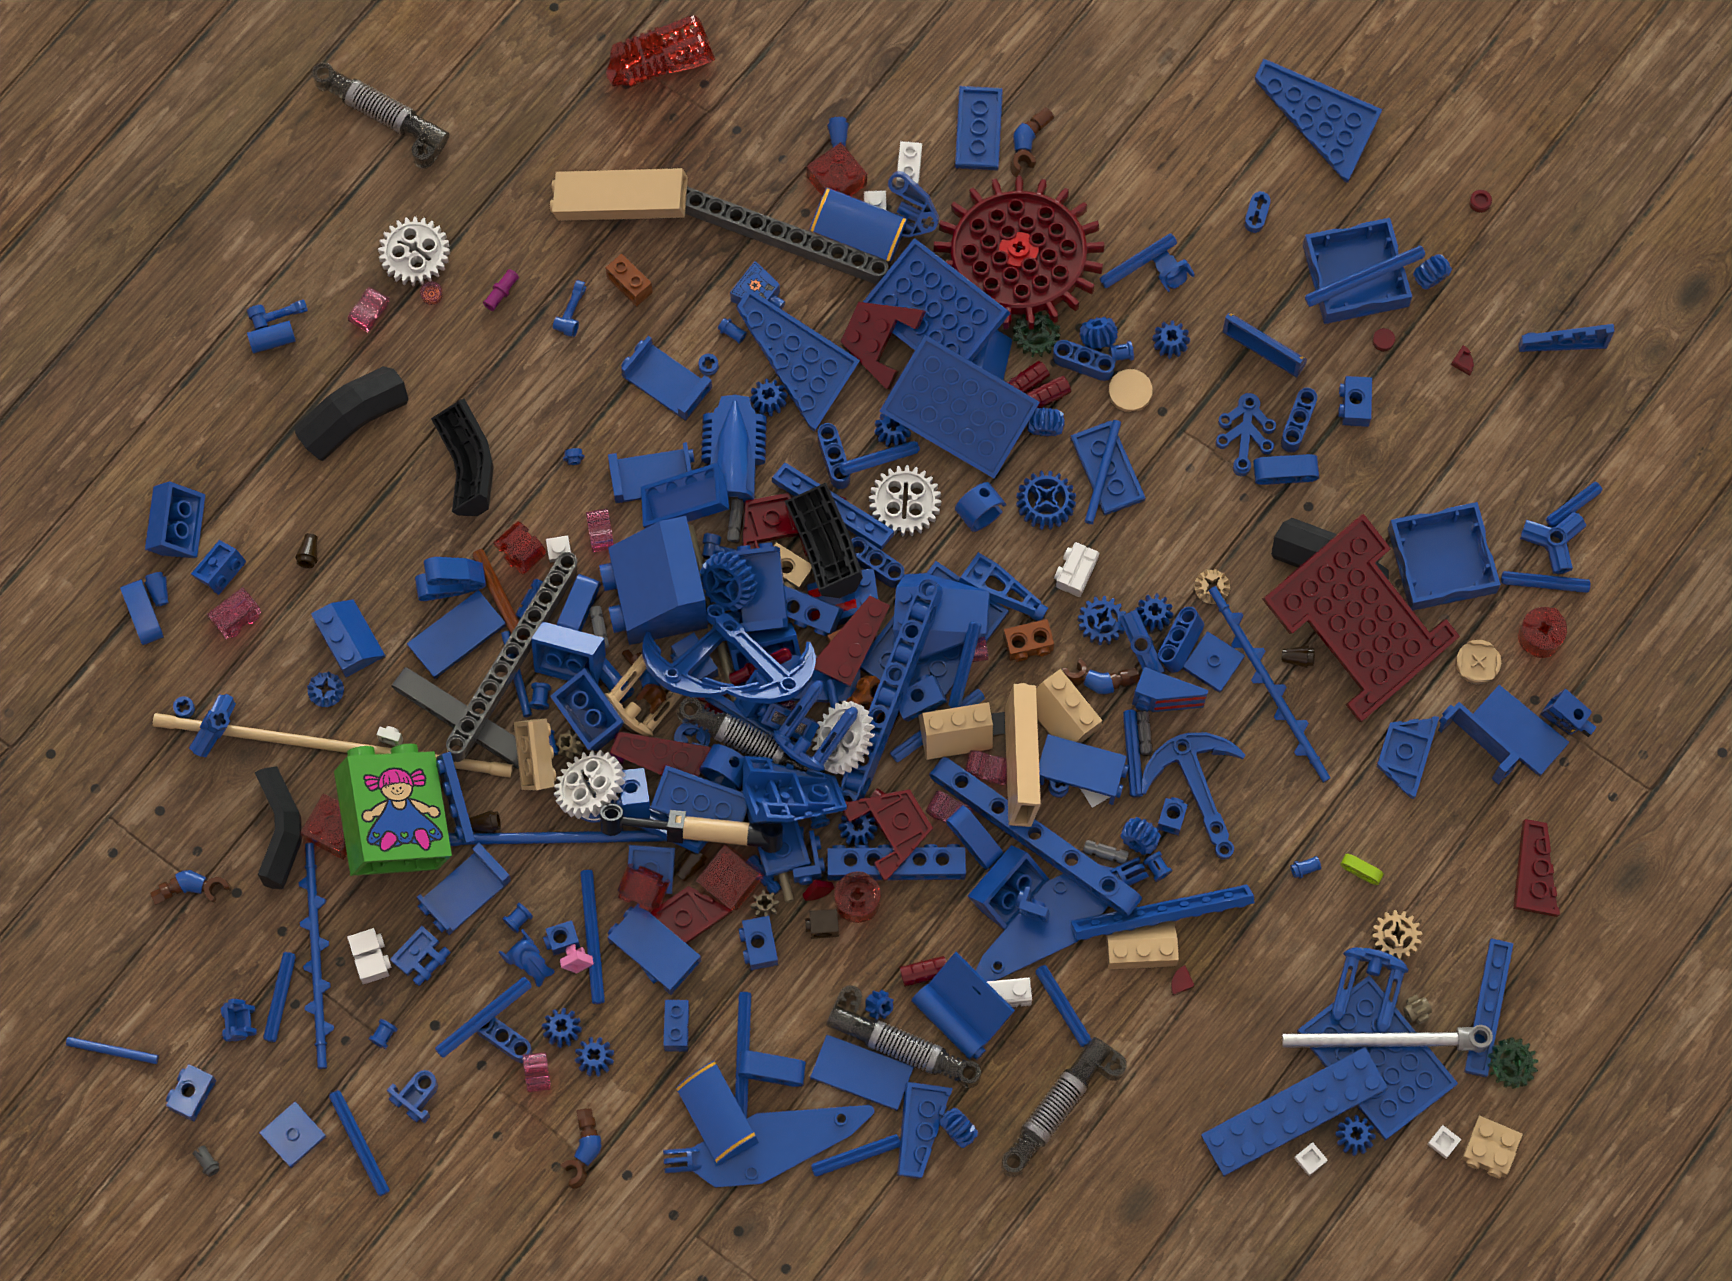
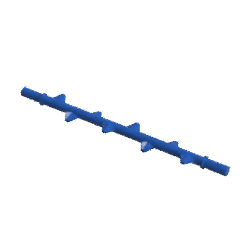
(1276, 691)
(314, 965)

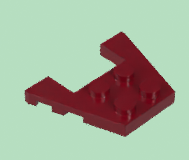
(870, 332)
(767, 520)
(900, 822)

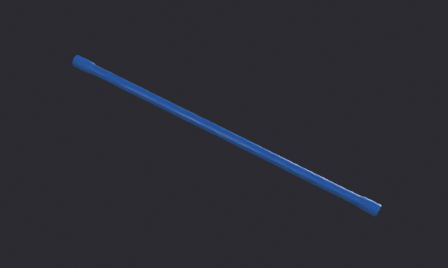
(561, 837)

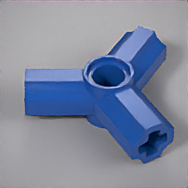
(1564, 531)
(213, 725)

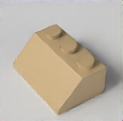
(1064, 709)
(956, 730)
(534, 754)
(1143, 947)

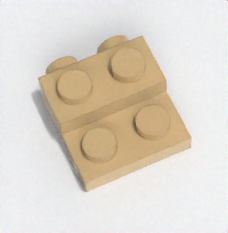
(1491, 1147)

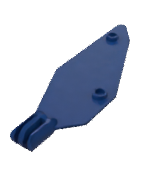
(1032, 940)
(783, 1143)

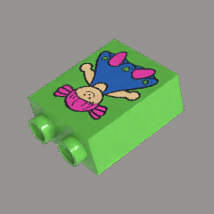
(392, 811)

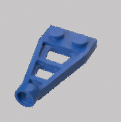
(979, 572)

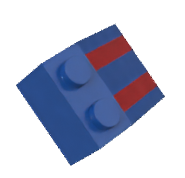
(850, 602)
(1164, 693)

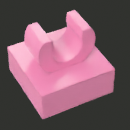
(576, 959)

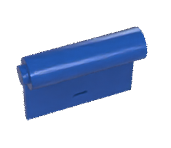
(963, 1006)

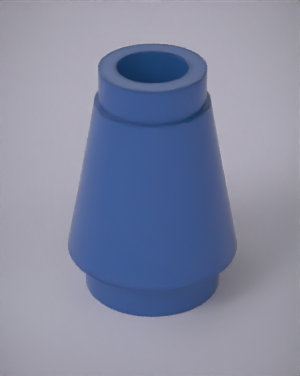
(838, 130)
(157, 587)

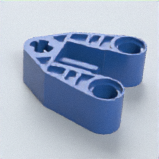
(915, 194)
(449, 578)

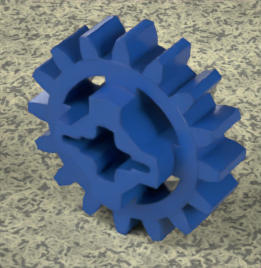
(1095, 615)

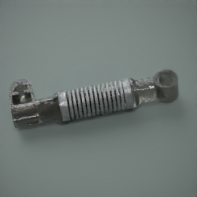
(374, 103)
(735, 734)
(906, 1046)
(1071, 1085)

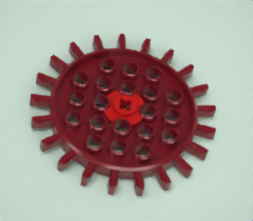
(1021, 251)

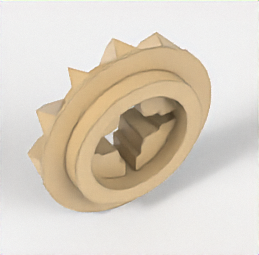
(1201, 585)

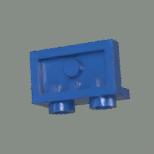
(219, 567)
(1034, 909)

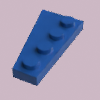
(455, 797)
(920, 1122)

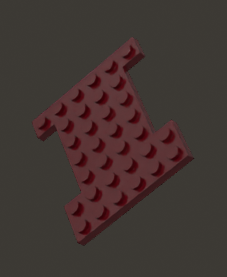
(1359, 615)

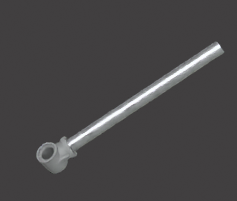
(1462, 1038)

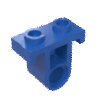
(413, 1097)

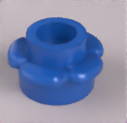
(573, 456)

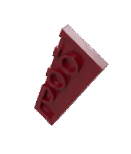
(849, 647)
(657, 753)
(1535, 872)

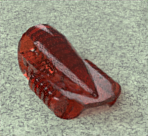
(652, 56)

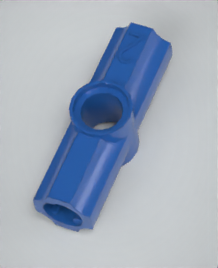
(1135, 629)

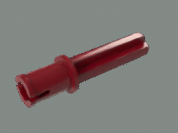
(743, 674)

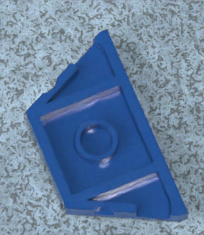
(1406, 752)

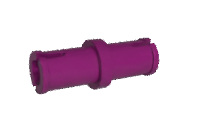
(500, 290)

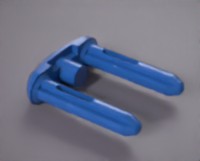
(798, 750)
(1376, 961)

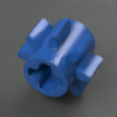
(879, 1004)

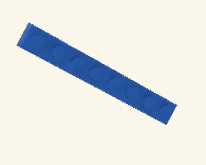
(1164, 911)

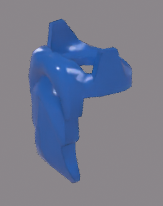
(1172, 272)
(526, 957)

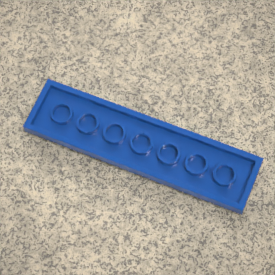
(1294, 1111)

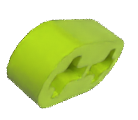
(1362, 869)

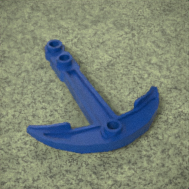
(676, 675)
(782, 683)
(1190, 766)

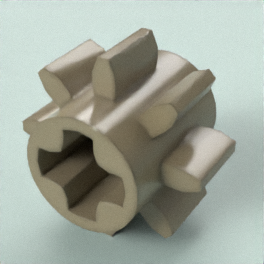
(570, 745)
(758, 905)
(1417, 1009)

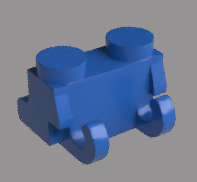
(237, 1020)

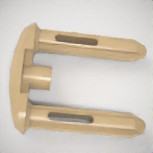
(632, 710)

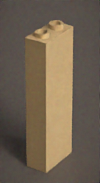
(619, 194)
(1022, 755)

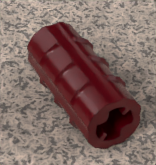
(1030, 377)
(1051, 391)
(921, 971)

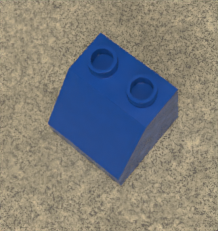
(655, 583)

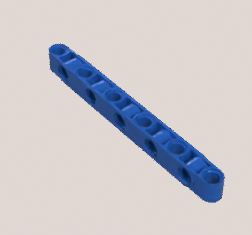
(890, 692)
(1048, 847)

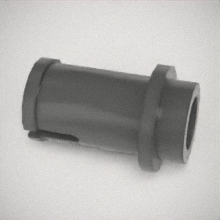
(206, 1161)

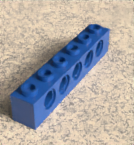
(829, 613)
(908, 870)

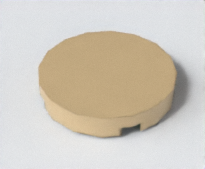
(1130, 390)
(1478, 662)

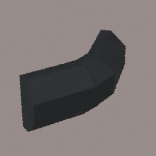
(350, 409)
(470, 457)
(826, 541)
(1299, 541)
(287, 835)

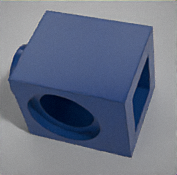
(1172, 825)
(565, 928)

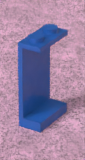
(665, 379)
(637, 471)
(768, 606)
(1483, 736)
(1082, 766)
(464, 890)
(654, 947)

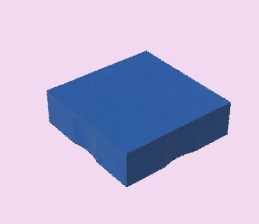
(1346, 251)
(1443, 556)

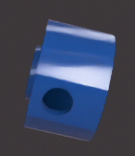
(980, 506)
(723, 766)

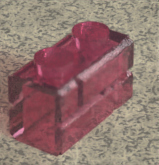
(234, 614)

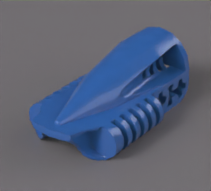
(737, 442)

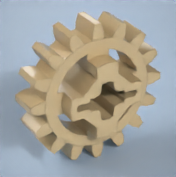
(1387, 935)

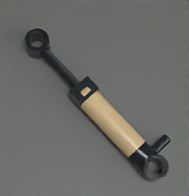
(681, 827)

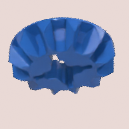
(331, 697)
(702, 737)

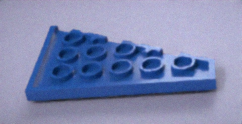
(1326, 117)
(802, 358)

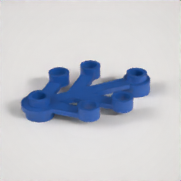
(1246, 430)

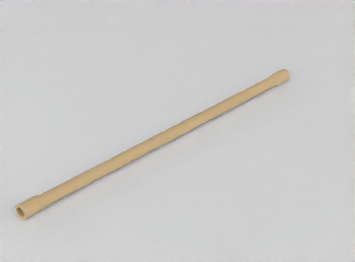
(174, 722)

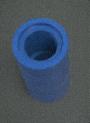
(271, 337)

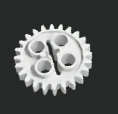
(425, 236)
(925, 502)
(852, 745)
(574, 792)

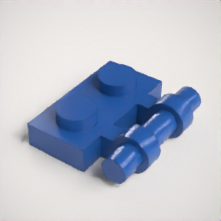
(415, 950)

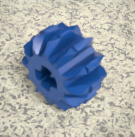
(1432, 271)
(1168, 332)
(1098, 333)
(764, 391)
(1046, 422)
(884, 431)
(1162, 610)
(857, 836)
(1140, 836)
(552, 1029)
(595, 1048)
(958, 1127)
(1346, 1131)

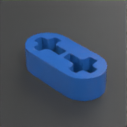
(1262, 213)

